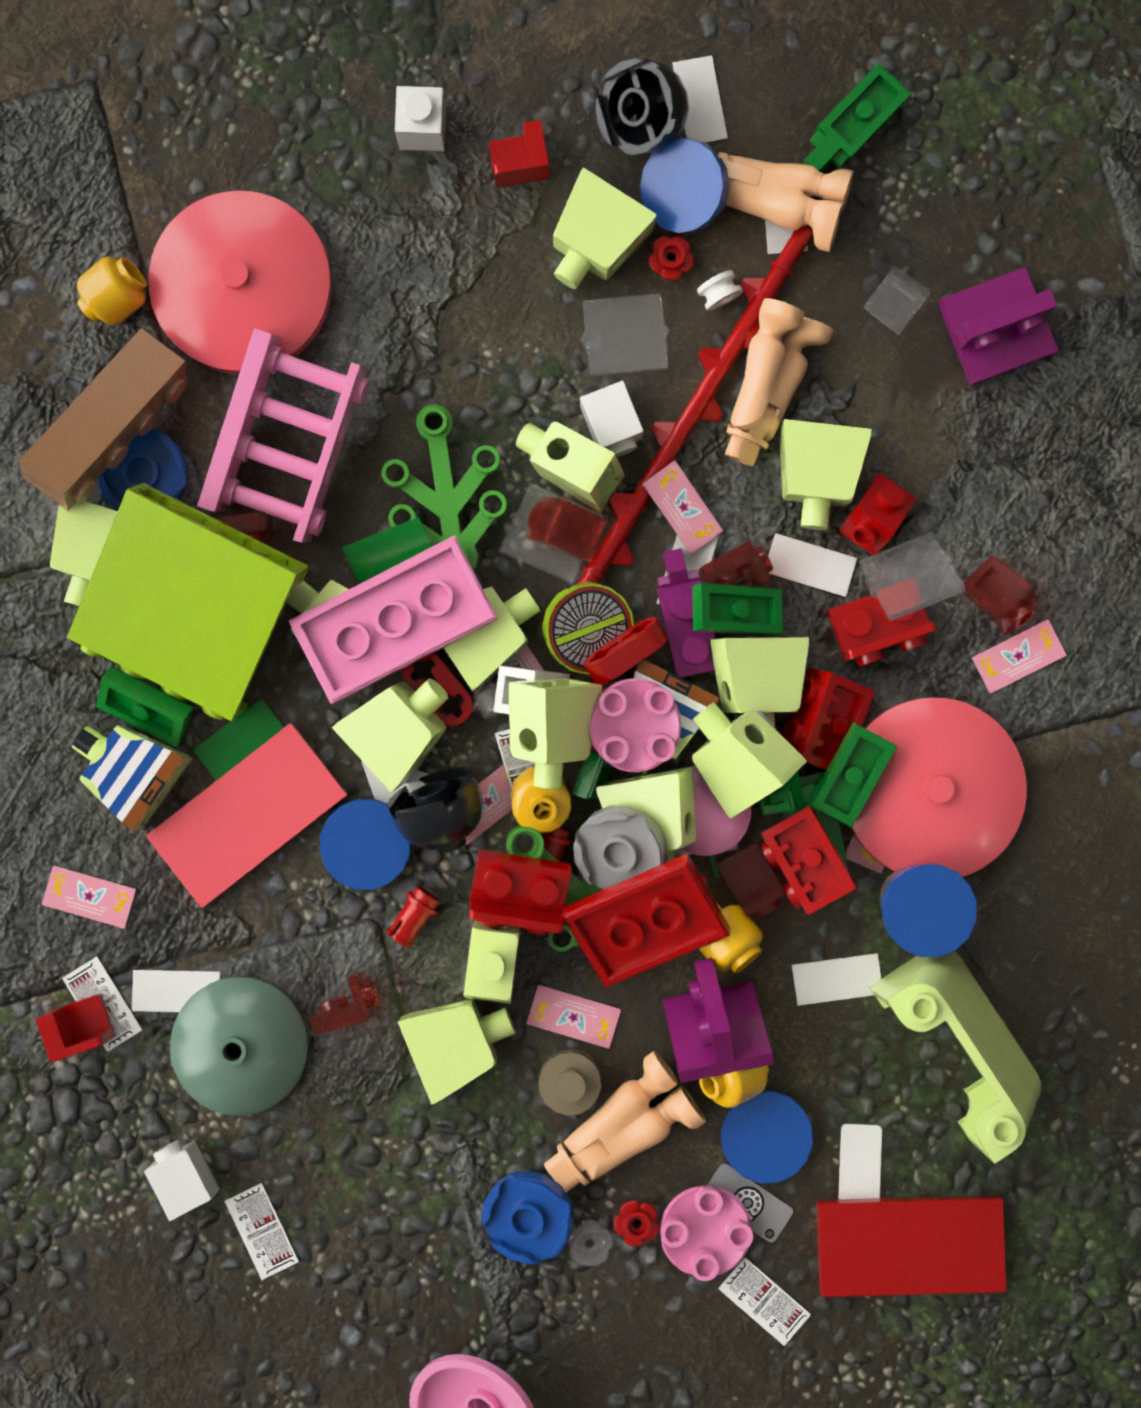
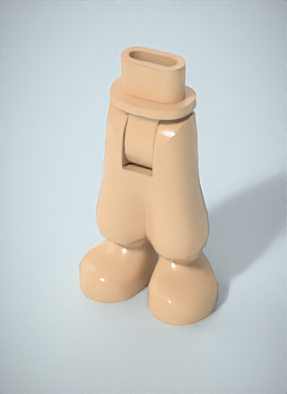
(784, 193)
(771, 376)
(624, 1126)

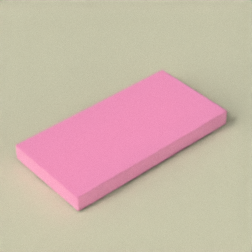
(393, 620)

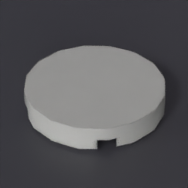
(618, 846)

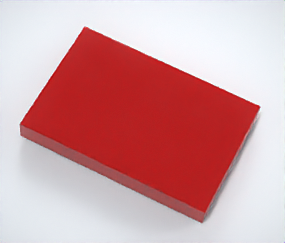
(646, 920)

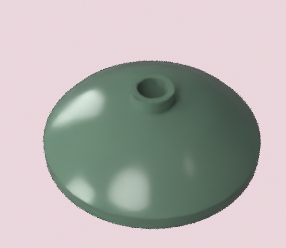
(261, 1023)

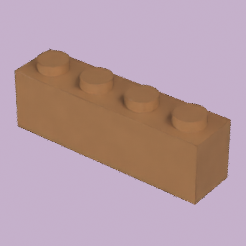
(105, 420)

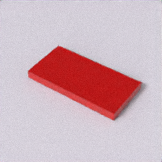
(911, 1246)

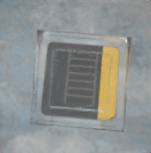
(896, 300)

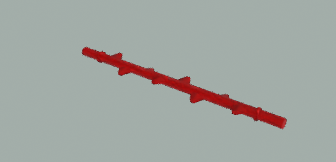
(701, 406)

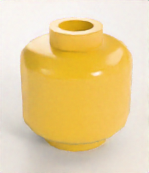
(111, 290)
(539, 807)
(740, 947)
(735, 1087)

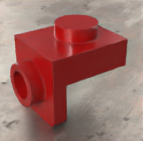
(877, 514)

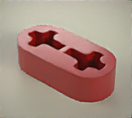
(625, 650)
(449, 683)

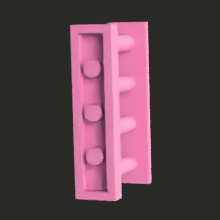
(252, 402)

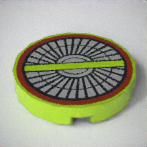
(584, 621)

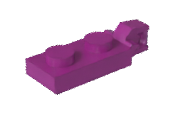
(688, 649)

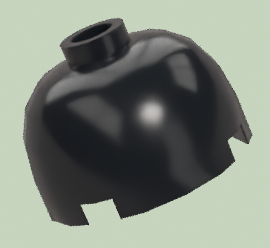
(641, 106)
(440, 811)

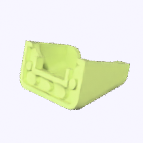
(941, 990)

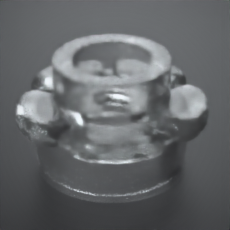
(484, 701)
(590, 1255)

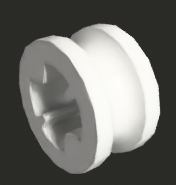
(720, 290)

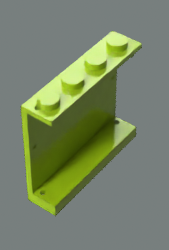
(184, 601)

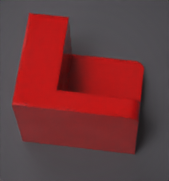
(520, 157)
(75, 1027)

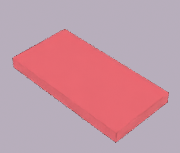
(247, 815)

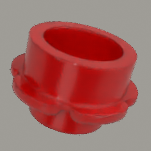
(671, 269)
(636, 1210)

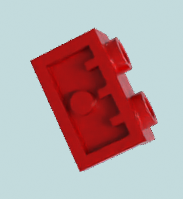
(865, 630)
(825, 715)
(808, 861)
(519, 892)

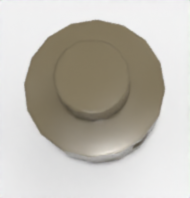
(570, 1082)

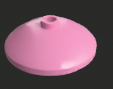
(466, 1383)

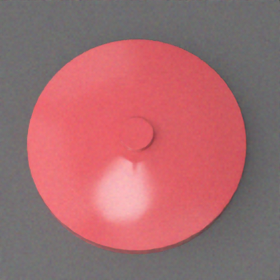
(237, 268)
(947, 790)

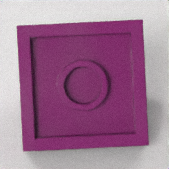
(999, 325)
(716, 1027)

